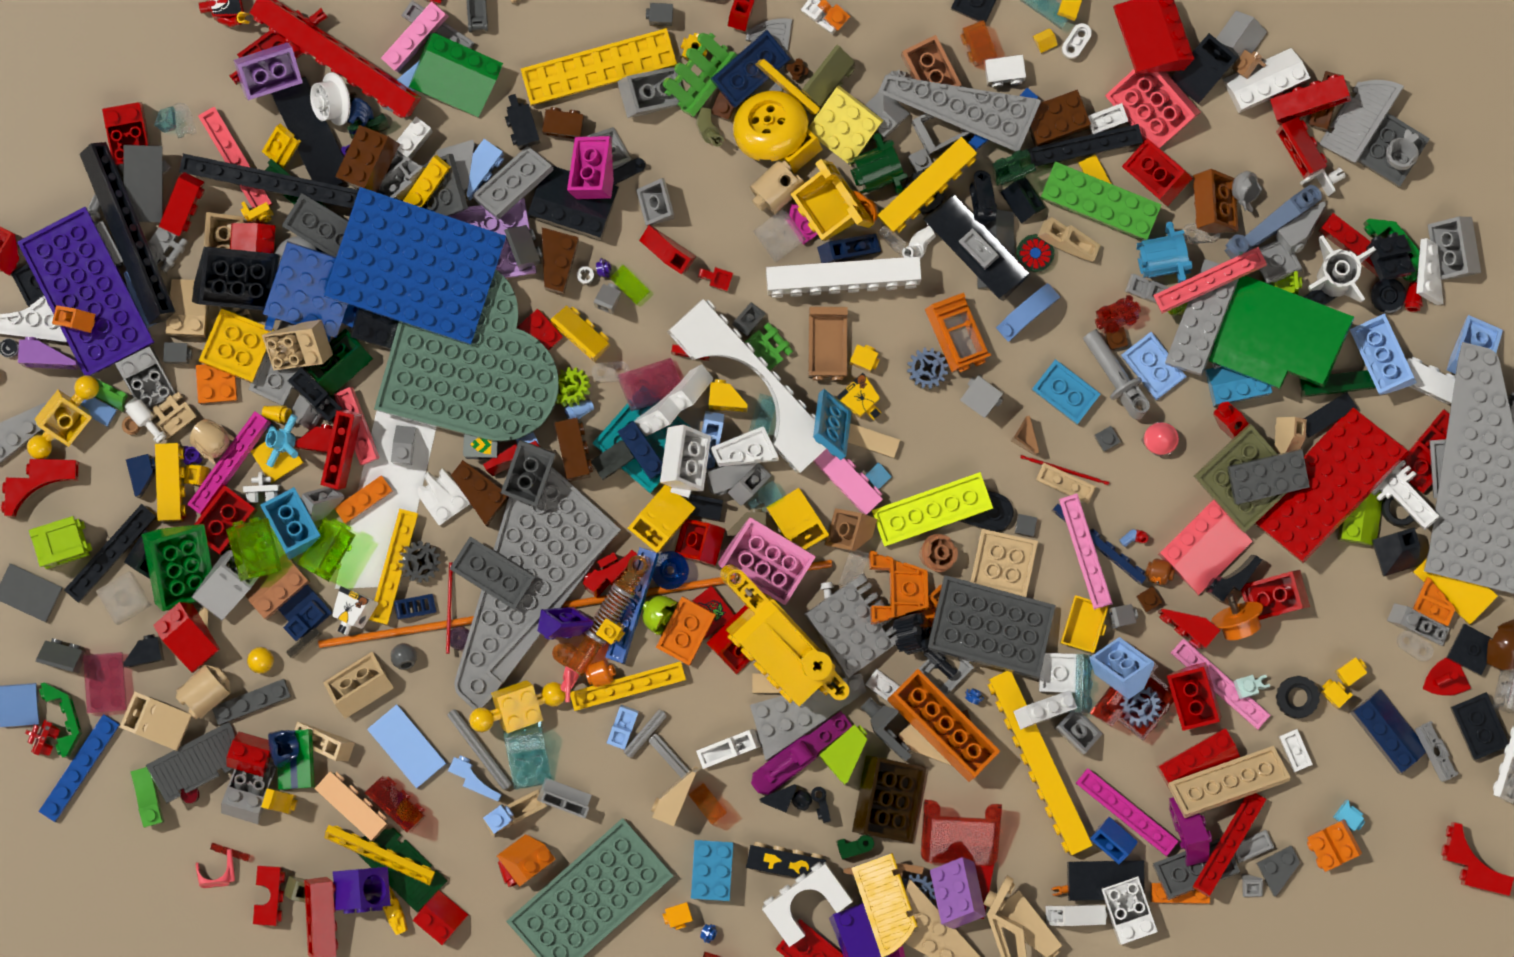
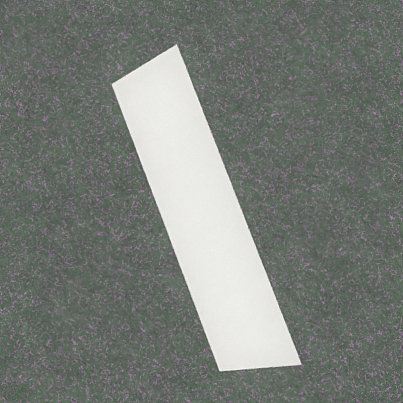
(375, 526)

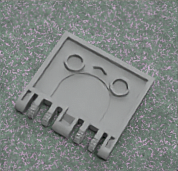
(846, 627)

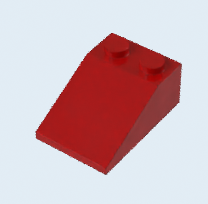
(1157, 172)
(1277, 594)
(187, 635)

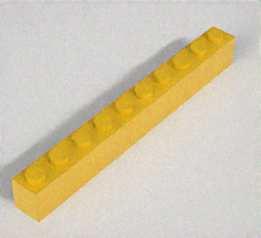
(1041, 766)

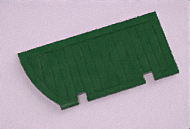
(411, 890)

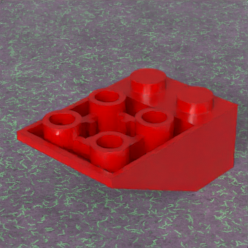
(125, 127)
(1196, 628)

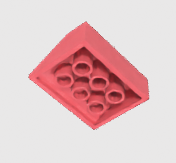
(1154, 104)
(1205, 547)

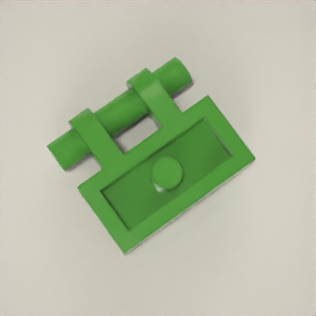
(765, 349)

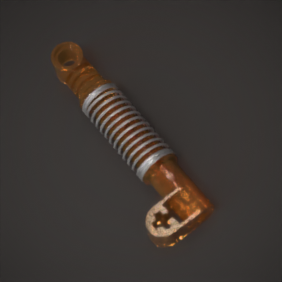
(611, 609)

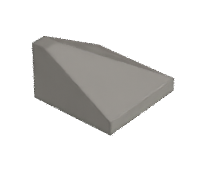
(1252, 886)

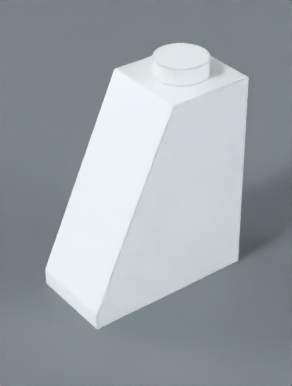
(1076, 915)

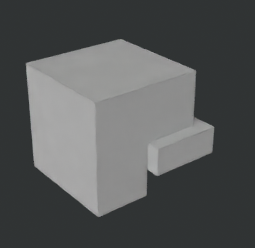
(982, 396)

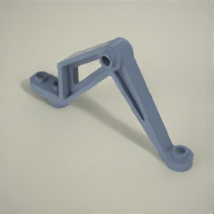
(1283, 215)

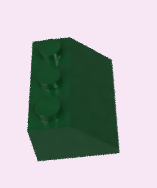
(342, 366)

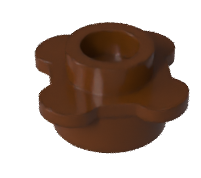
(797, 74)

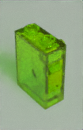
(253, 548)
(329, 549)

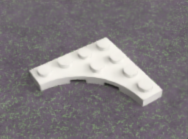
(32, 322)

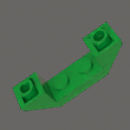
(1375, 227)
(65, 744)

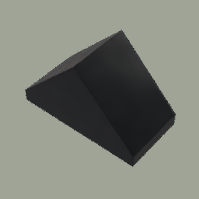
(781, 799)

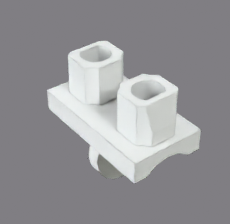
(252, 491)

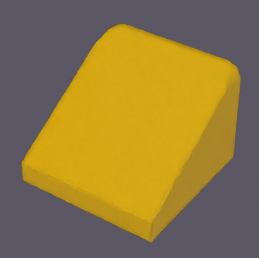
(196, 474)

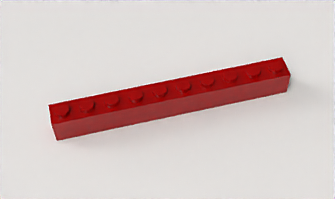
(336, 56)

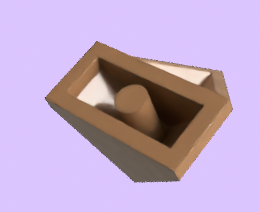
(1025, 437)

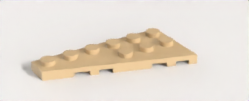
(931, 936)

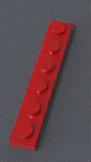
(1229, 844)

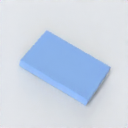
(1148, 362)

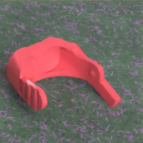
(570, 678)
(222, 881)

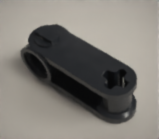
(983, 198)

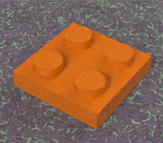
(215, 385)

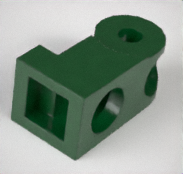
(861, 845)

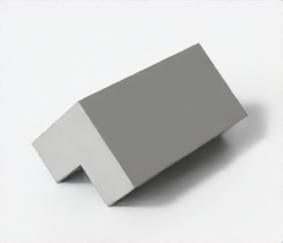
(564, 798)

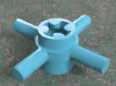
(281, 440)

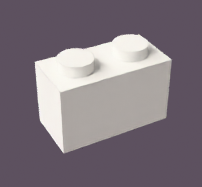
(1005, 70)
(413, 138)

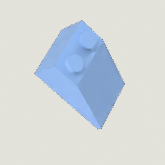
(1476, 333)

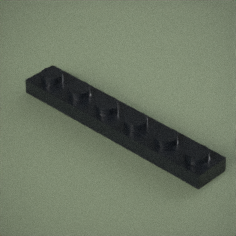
(1085, 145)
(110, 553)

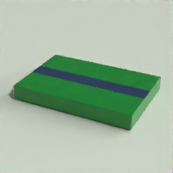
(299, 771)

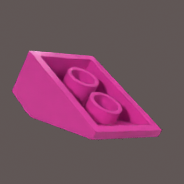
(591, 168)

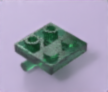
(1013, 167)

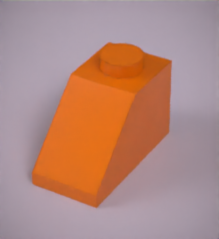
(73, 319)

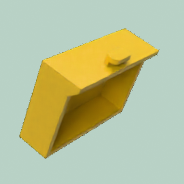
(1084, 625)

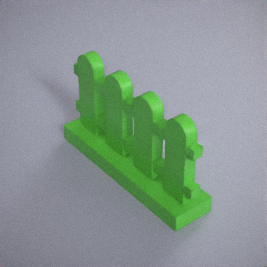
(701, 85)

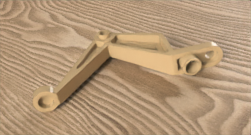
(997, 921)

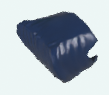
(360, 110)
(283, 747)

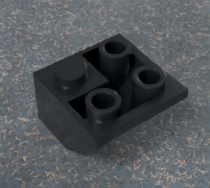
(1397, 551)

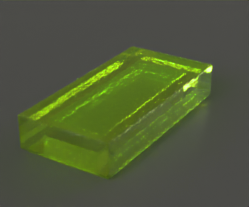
(629, 284)

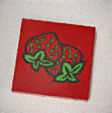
(712, 601)

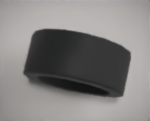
(1390, 518)

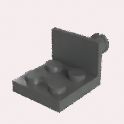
(879, 719)

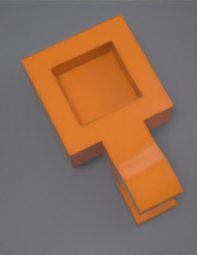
(835, 16)

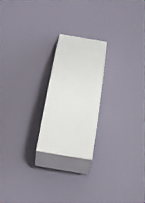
(728, 748)

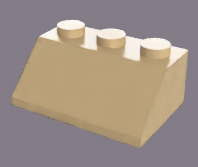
(358, 685)

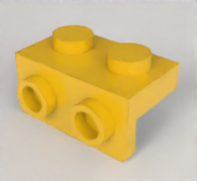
(259, 214)

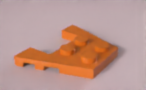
(907, 588)

